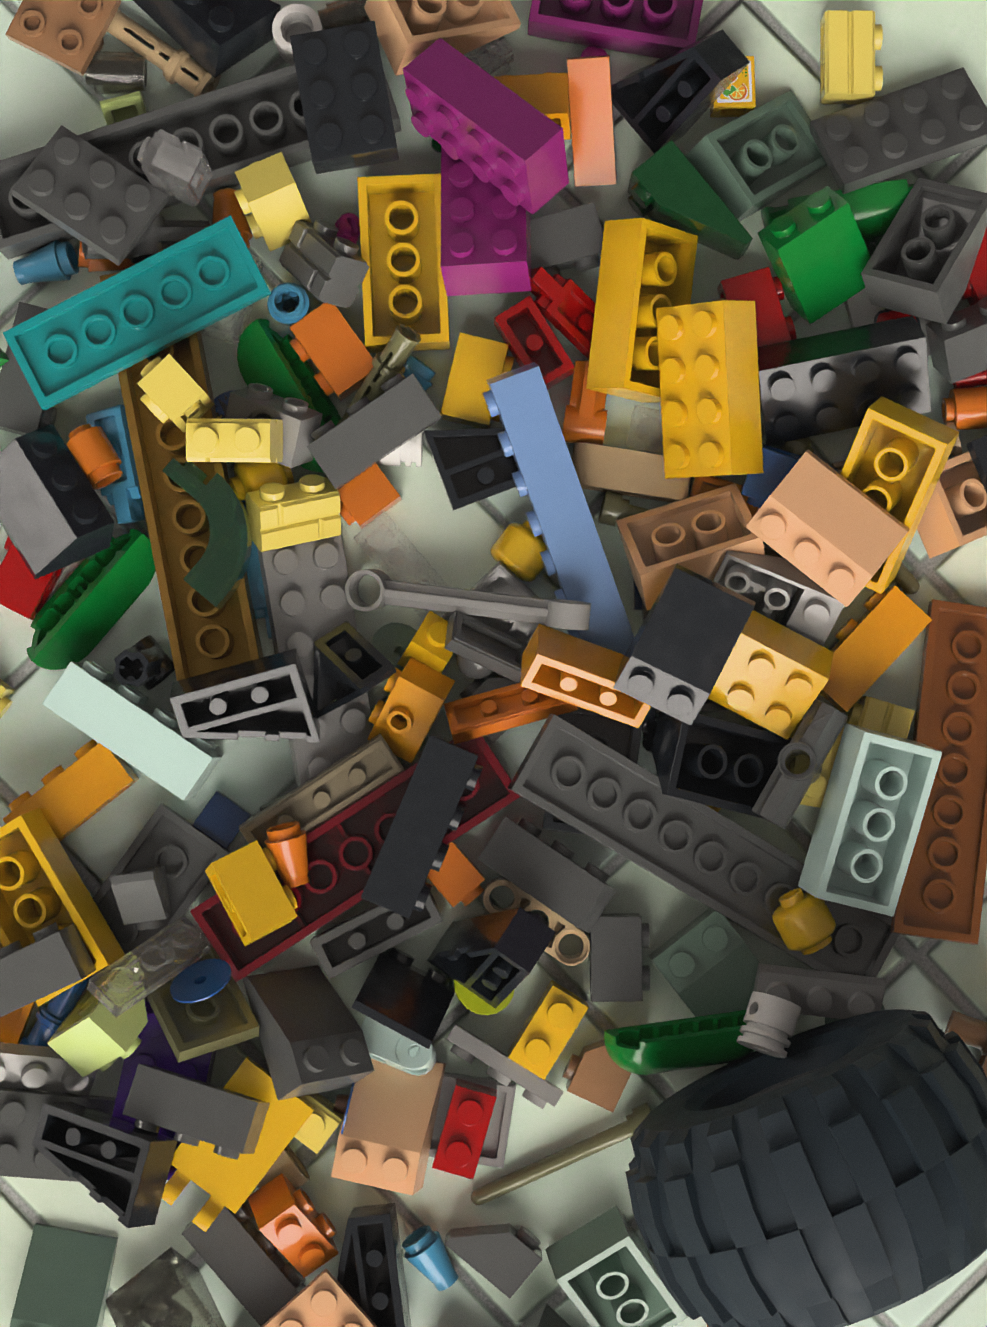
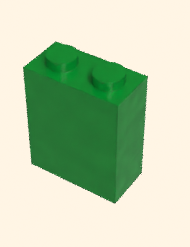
(817, 254)

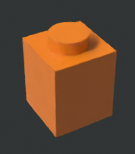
(367, 497)
(457, 877)

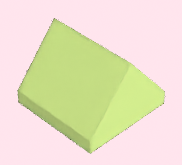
(123, 107)

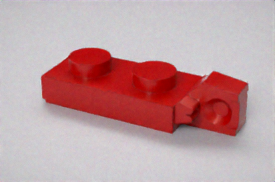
(565, 307)

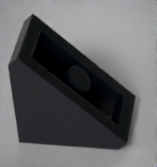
(345, 668)

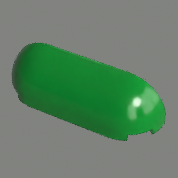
(872, 206)
(271, 361)
(91, 601)
(677, 1043)

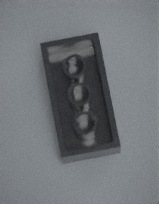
(835, 376)
(420, 825)

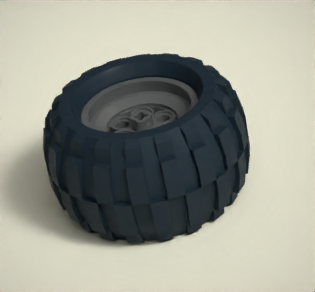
(818, 1176)

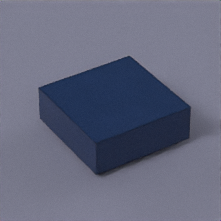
(221, 819)

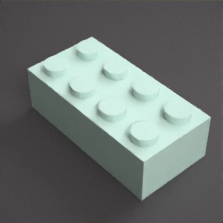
(131, 729)
(869, 820)

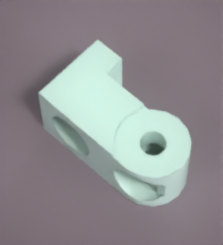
(397, 1050)

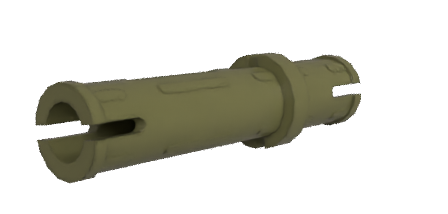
(387, 364)

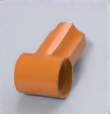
(586, 411)

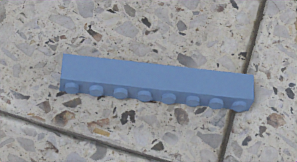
(557, 503)

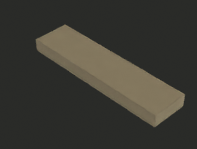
(328, 791)

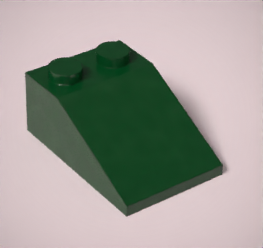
(678, 196)

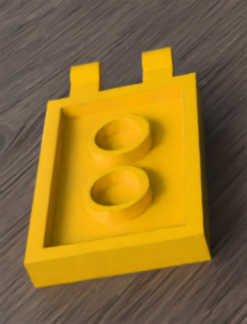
(230, 1179)

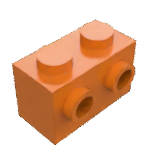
(333, 349)
(294, 1225)

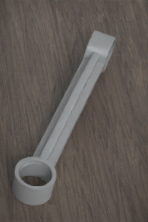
(551, 612)

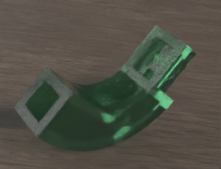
(230, 540)

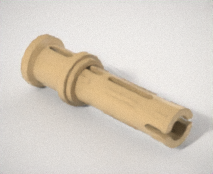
(180, 61)

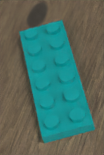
(136, 313)

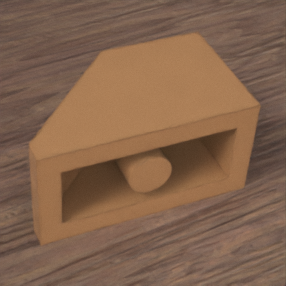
(596, 1076)

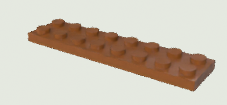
(949, 858)

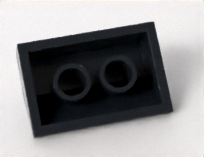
(50, 503)
(714, 761)

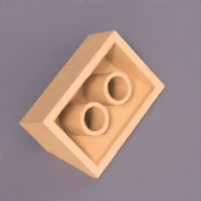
(827, 528)
(686, 533)

